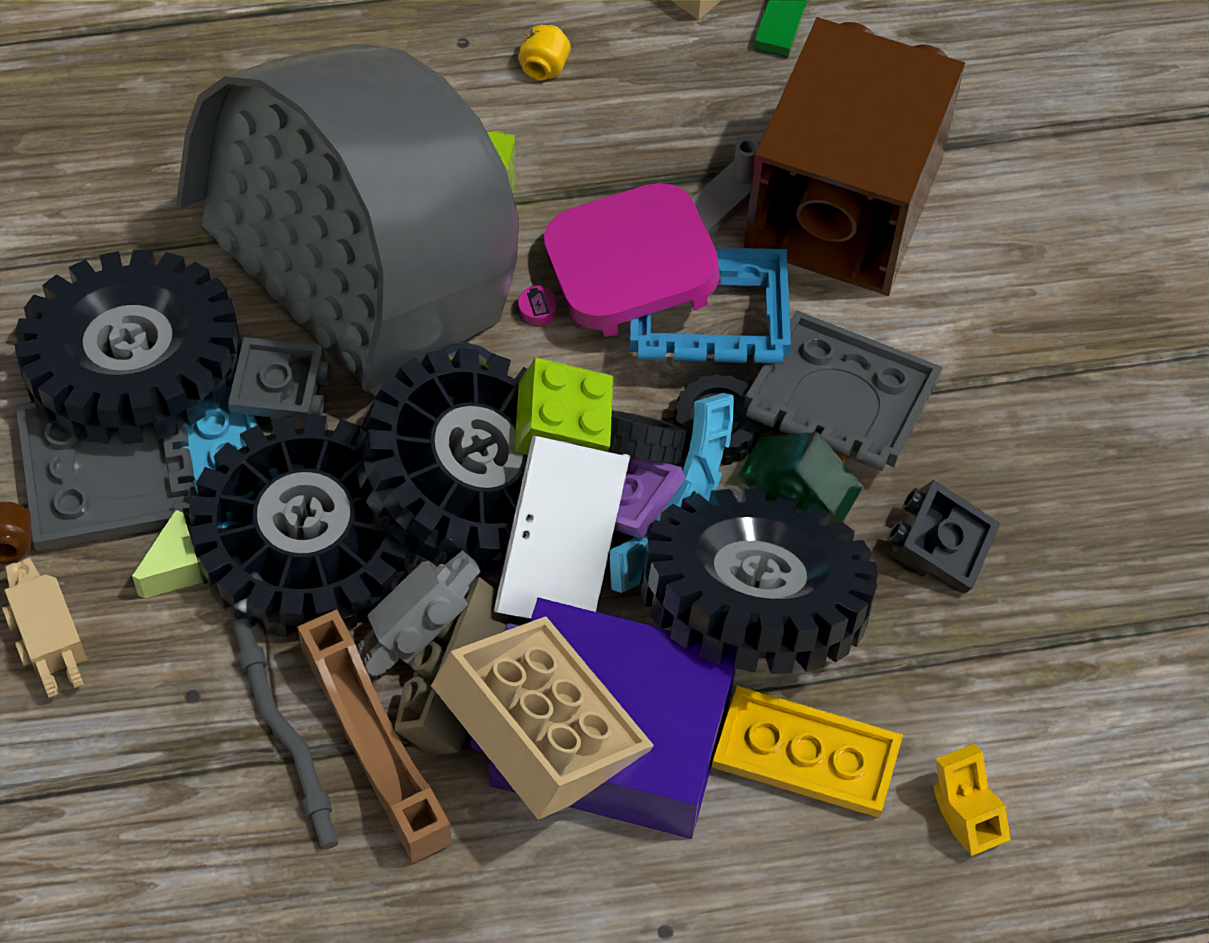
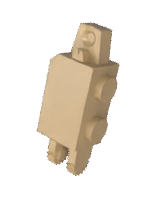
(44, 624)

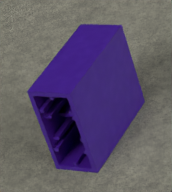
(670, 697)

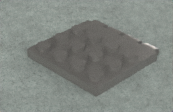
(845, 389)
(100, 489)

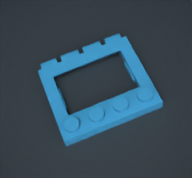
(739, 268)

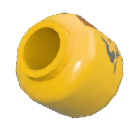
(544, 52)

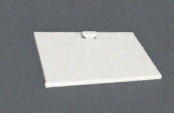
(570, 528)

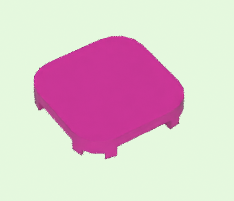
(631, 256)

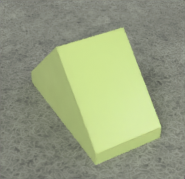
(169, 561)

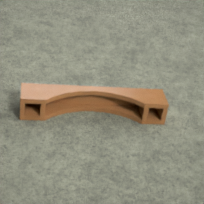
(394, 777)

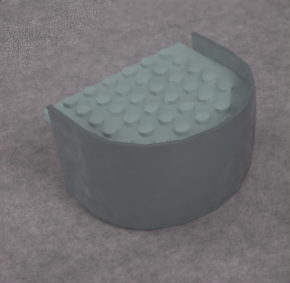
(357, 201)

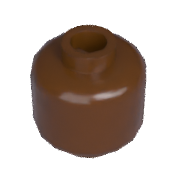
(14, 532)

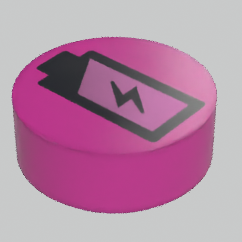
(537, 305)

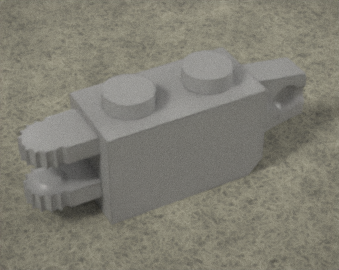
(416, 612)

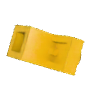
(967, 802)

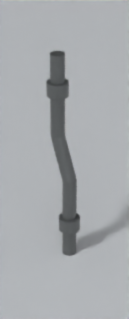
(315, 802)

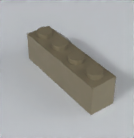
(422, 713)

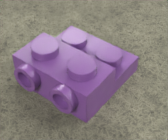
(645, 495)

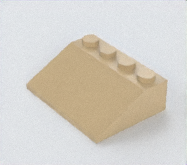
(539, 715)

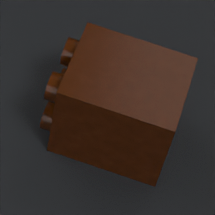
(852, 153)

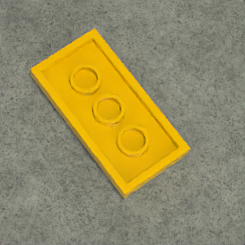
(807, 751)

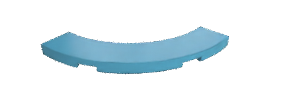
(710, 434)

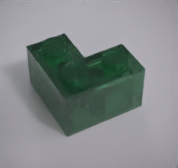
(803, 470)

